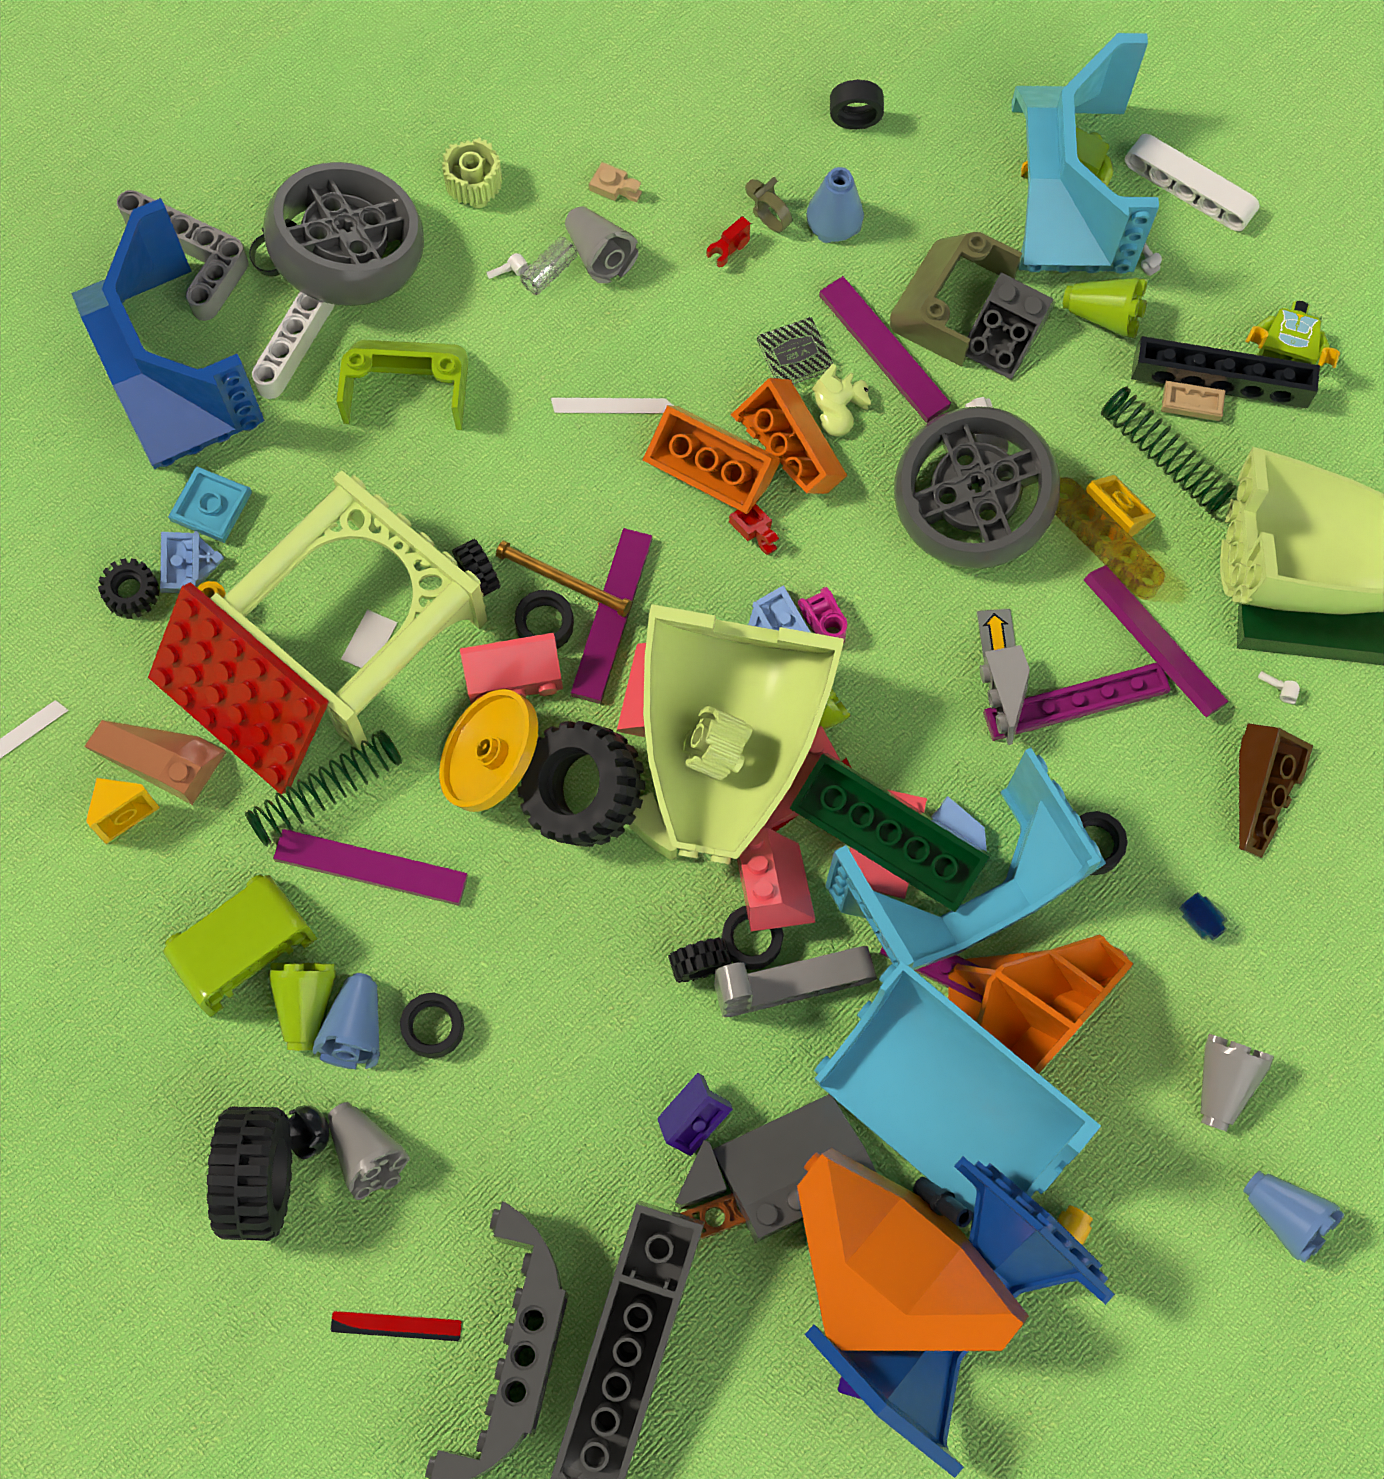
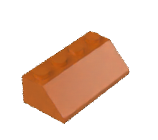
(711, 458)

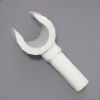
(515, 262)
(1151, 263)
(1288, 689)

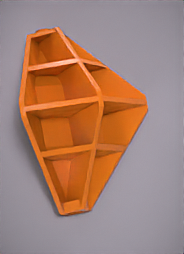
(1039, 996)
(895, 1269)

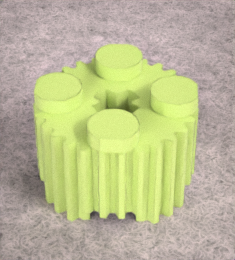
(472, 172)
(716, 743)

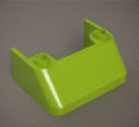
(443, 361)

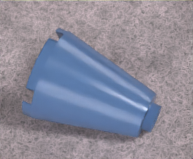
(351, 1026)

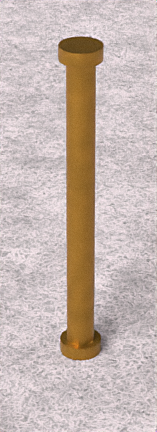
(505, 551)

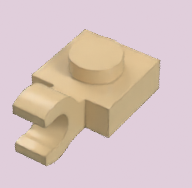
(613, 182)

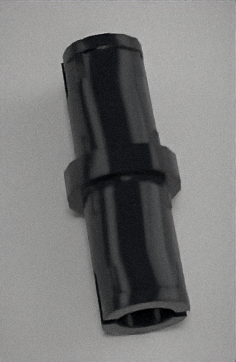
(943, 1202)

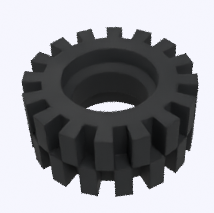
(473, 558)
(117, 576)
(699, 959)

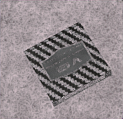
(795, 351)

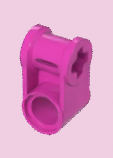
(823, 612)

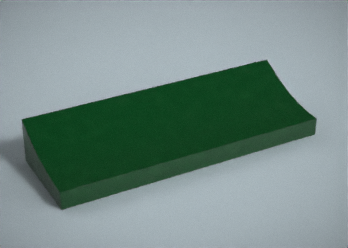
(1310, 634)
(890, 831)

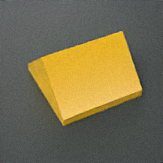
(1120, 504)
(118, 807)

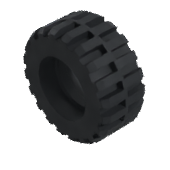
(617, 789)
(249, 1173)

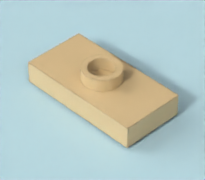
(1193, 401)

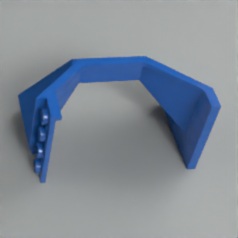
(167, 402)
(1026, 1252)

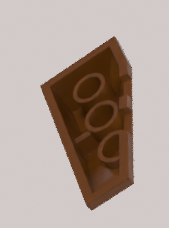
(1267, 772)

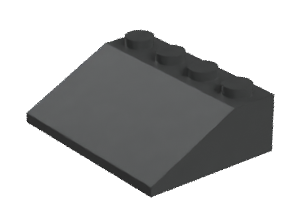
(770, 1162)

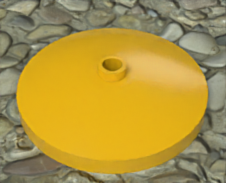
(488, 750)

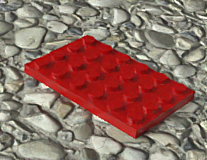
(237, 688)

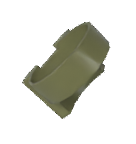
(765, 197)

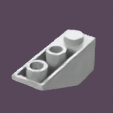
(1007, 679)

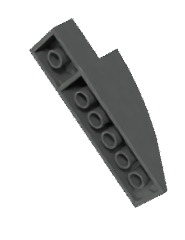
(629, 1345)

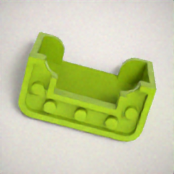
(236, 942)

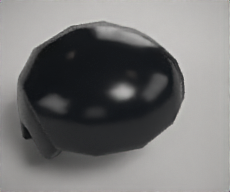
(308, 1131)

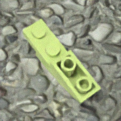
(651, 826)

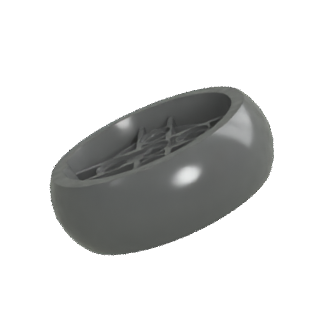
(343, 233)
(1028, 467)

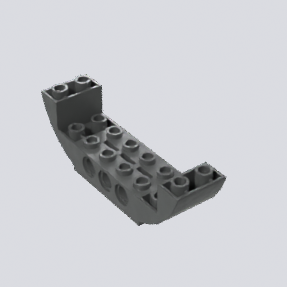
(540, 1294)

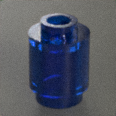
(1203, 917)

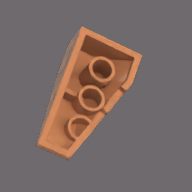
(164, 758)

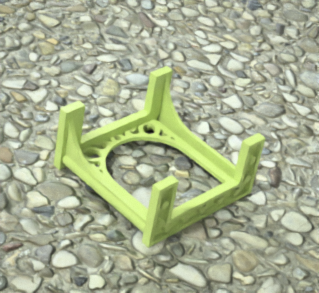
(453, 601)

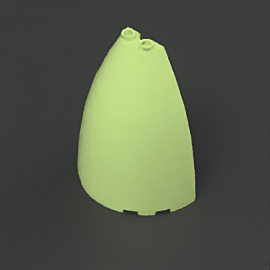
(1303, 539)
(747, 671)

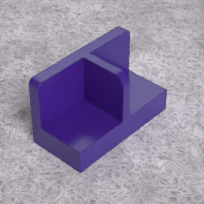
(693, 1116)

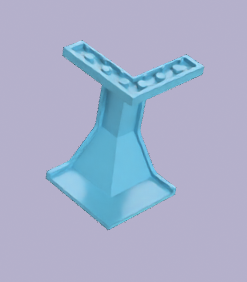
(1069, 211)
(1047, 862)

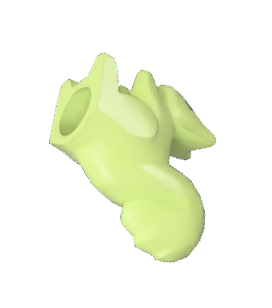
(832, 398)

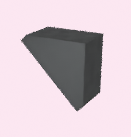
(702, 1180)

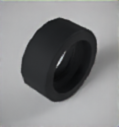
(856, 92)
(545, 598)
(1115, 830)
(736, 956)
(420, 1003)

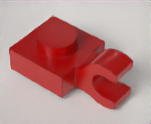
(732, 238)
(755, 525)

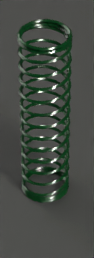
(1109, 408)
(255, 821)

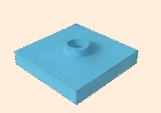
(210, 504)

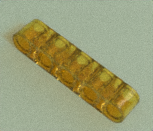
(1108, 552)

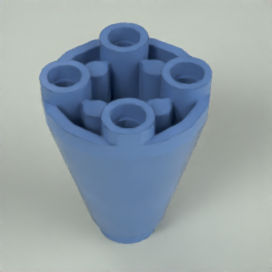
(836, 208)
(1293, 1214)

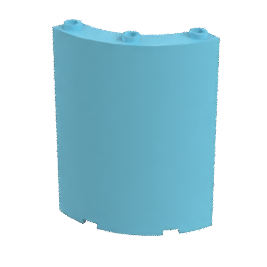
(950, 1090)

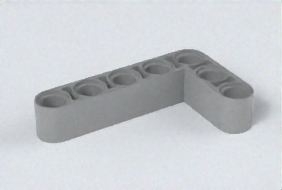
(215, 256)
(796, 981)

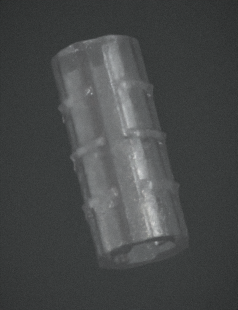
(548, 265)

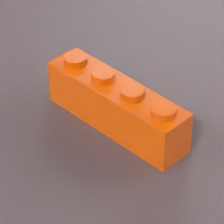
(788, 430)

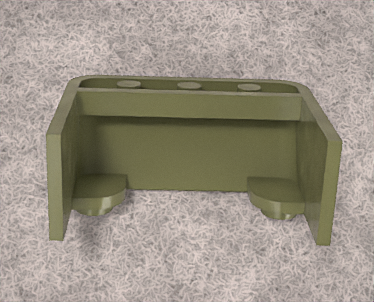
(923, 316)

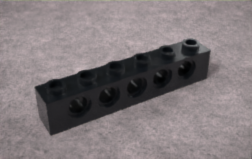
(1227, 370)

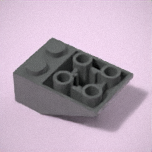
(1008, 325)

